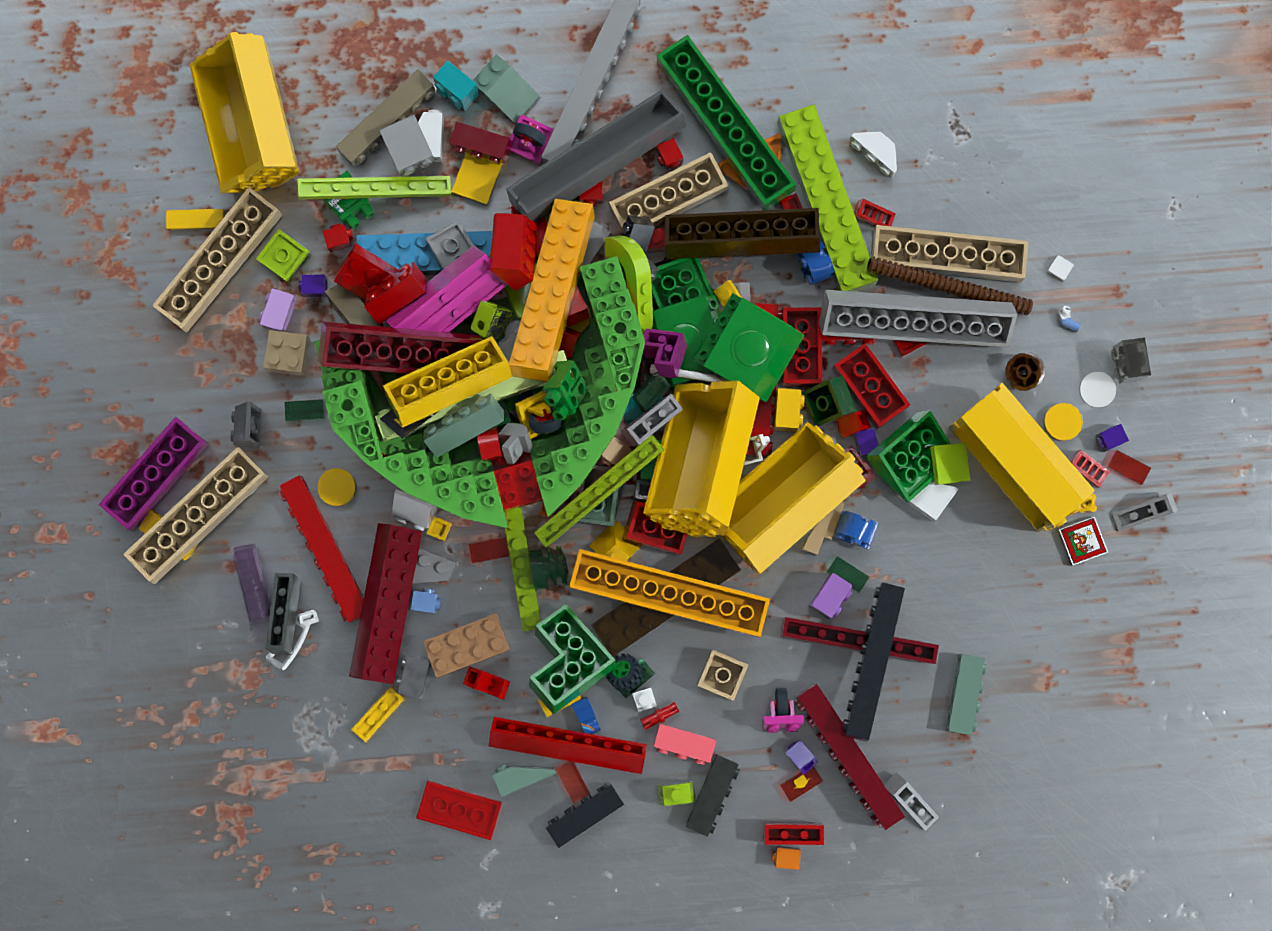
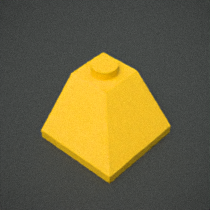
(612, 545)

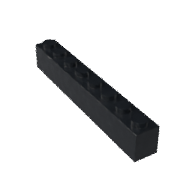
(873, 662)

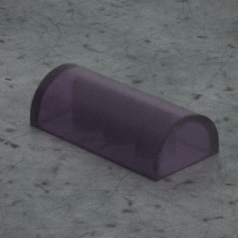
(252, 583)

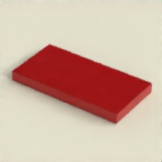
(459, 810)

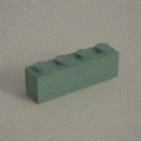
(463, 425)
(965, 694)

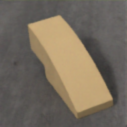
(823, 530)

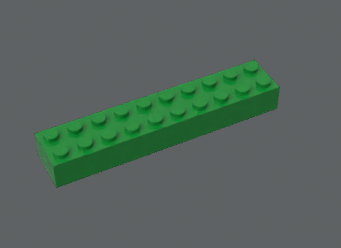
(726, 123)

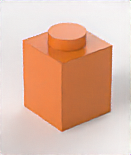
(786, 857)

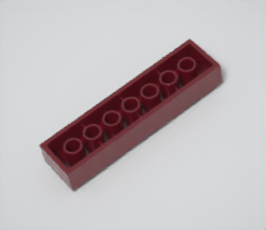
(386, 347)
(385, 603)
(849, 756)

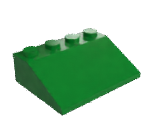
(679, 282)
(906, 457)

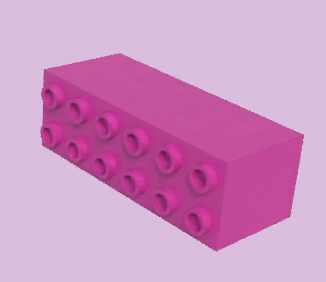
(451, 295)

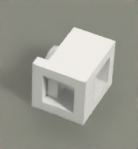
(644, 699)

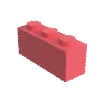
(684, 744)

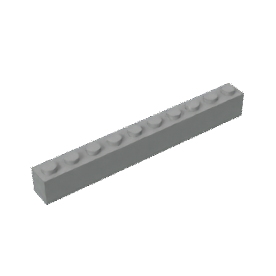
(592, 77)

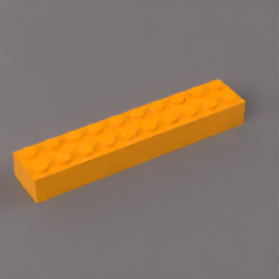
(552, 290)
(669, 593)

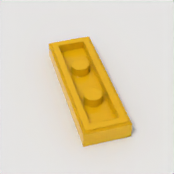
(193, 219)
(378, 714)

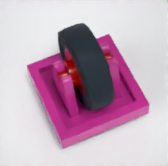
(530, 139)
(782, 720)

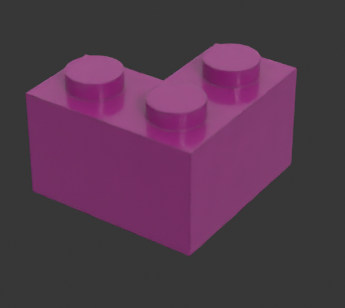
(666, 349)

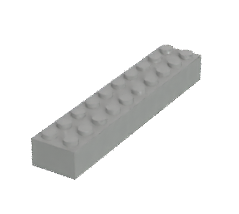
(917, 318)

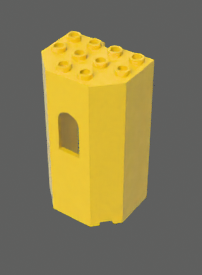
(243, 114)
(702, 458)
(1022, 459)
(789, 495)

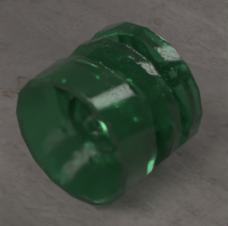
(548, 567)

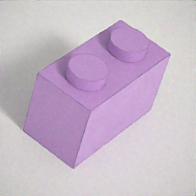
(277, 311)

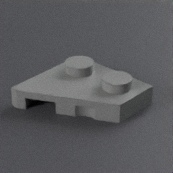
(432, 568)

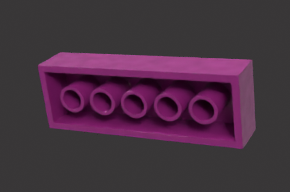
(153, 474)

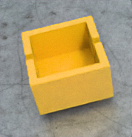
(787, 410)

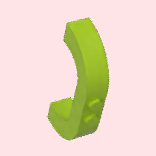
(637, 275)

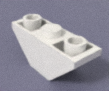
(876, 149)

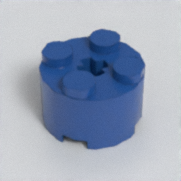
(815, 266)
(855, 529)

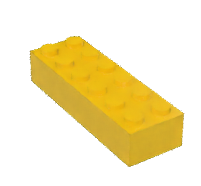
(447, 381)

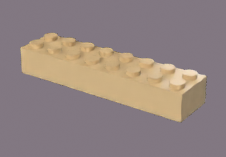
(952, 253)
(217, 259)
(195, 515)

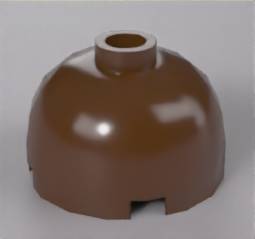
(1025, 371)

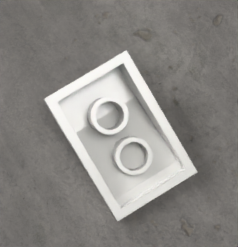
(413, 510)

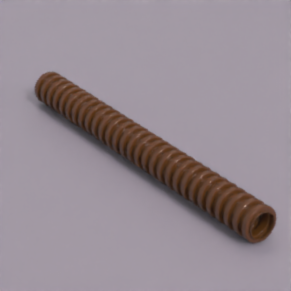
(945, 284)

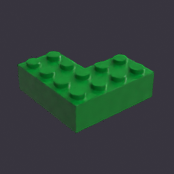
(576, 663)

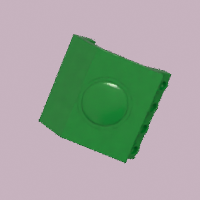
(693, 319)
(749, 346)

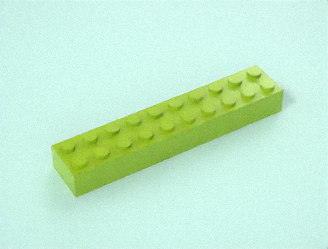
(825, 190)

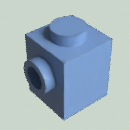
(425, 601)

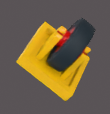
(537, 415)

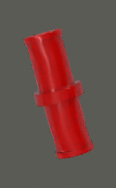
(659, 715)

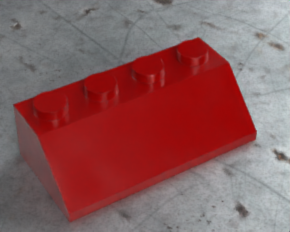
(513, 249)

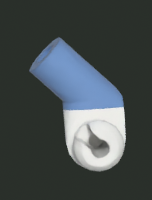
(1065, 319)

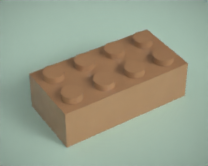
(466, 645)

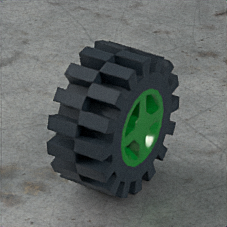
(623, 665)

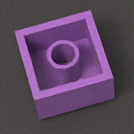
(830, 596)

